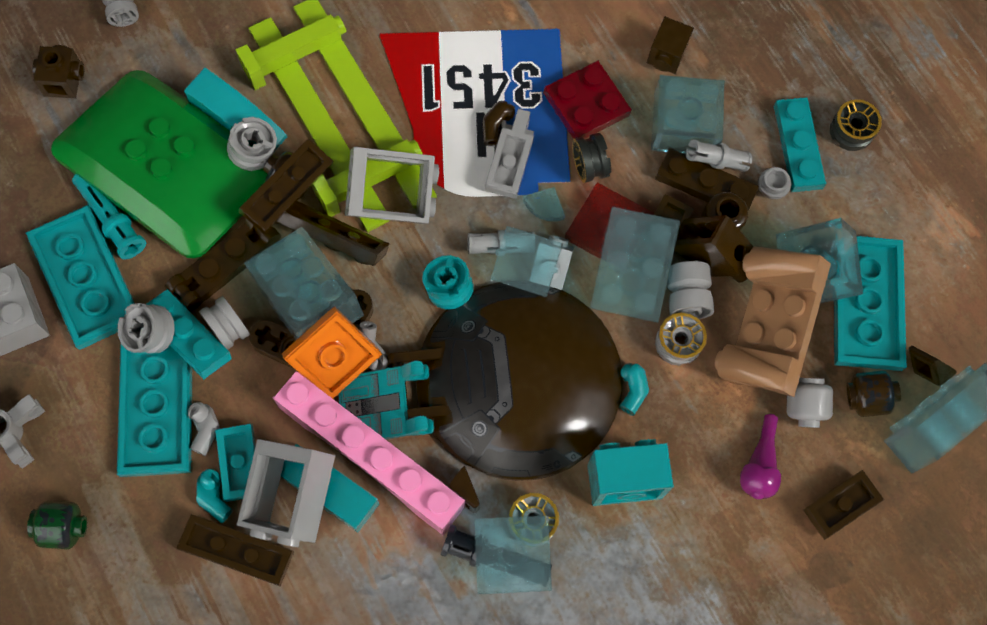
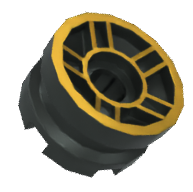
(862, 116)
(591, 157)

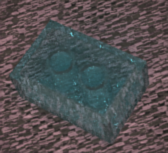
(634, 264)
(301, 283)
(941, 420)

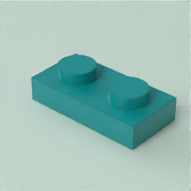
(235, 455)

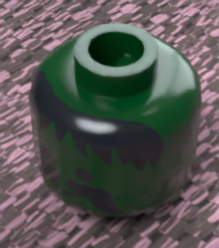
(56, 525)

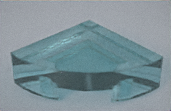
(545, 205)

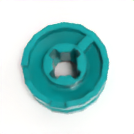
(456, 290)

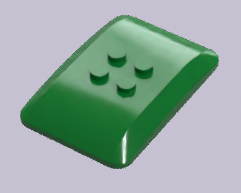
(159, 162)

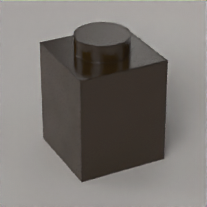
(670, 45)

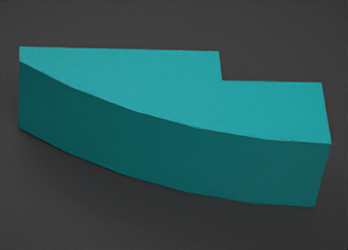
(225, 103)
(343, 498)

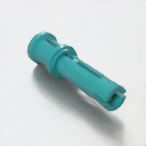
(114, 223)

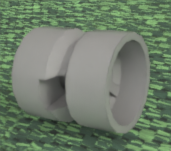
(689, 287)

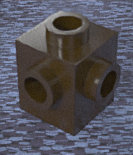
(58, 71)

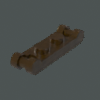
(220, 265)

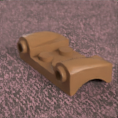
(776, 320)

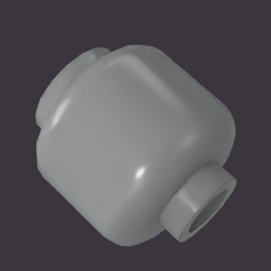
(811, 402)

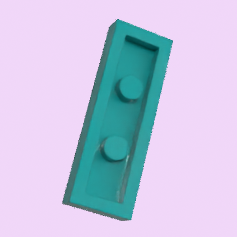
(799, 144)
(192, 339)

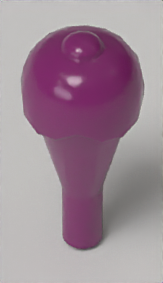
(760, 476)

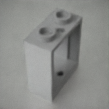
(356, 182)
(263, 487)

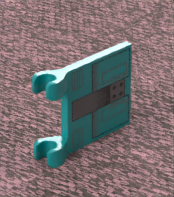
(381, 401)

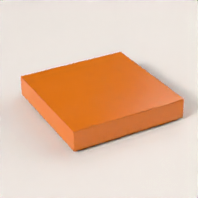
(332, 353)

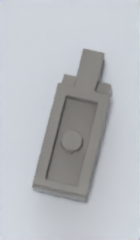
(511, 157)

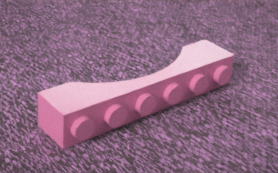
(371, 452)

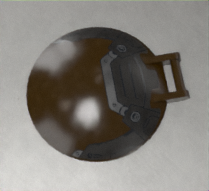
(518, 381)

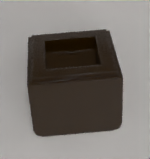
(930, 367)
(463, 487)

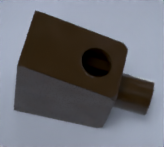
(715, 242)

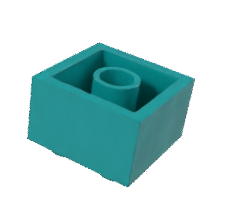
(629, 473)

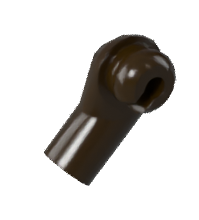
(493, 118)

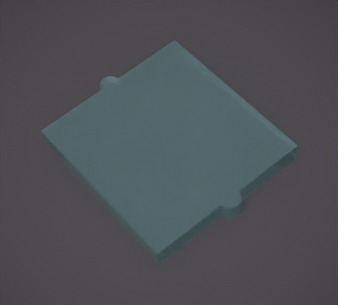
(526, 261)

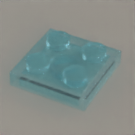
(512, 554)

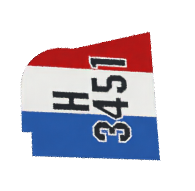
(457, 78)

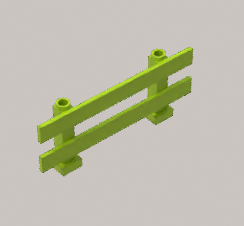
(280, 56)

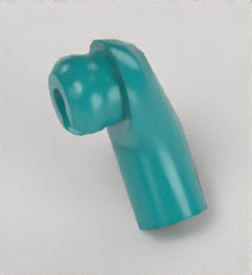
(638, 387)
(209, 495)

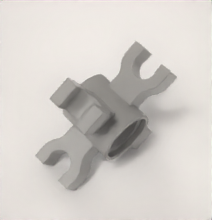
(24, 411)

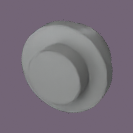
(774, 183)

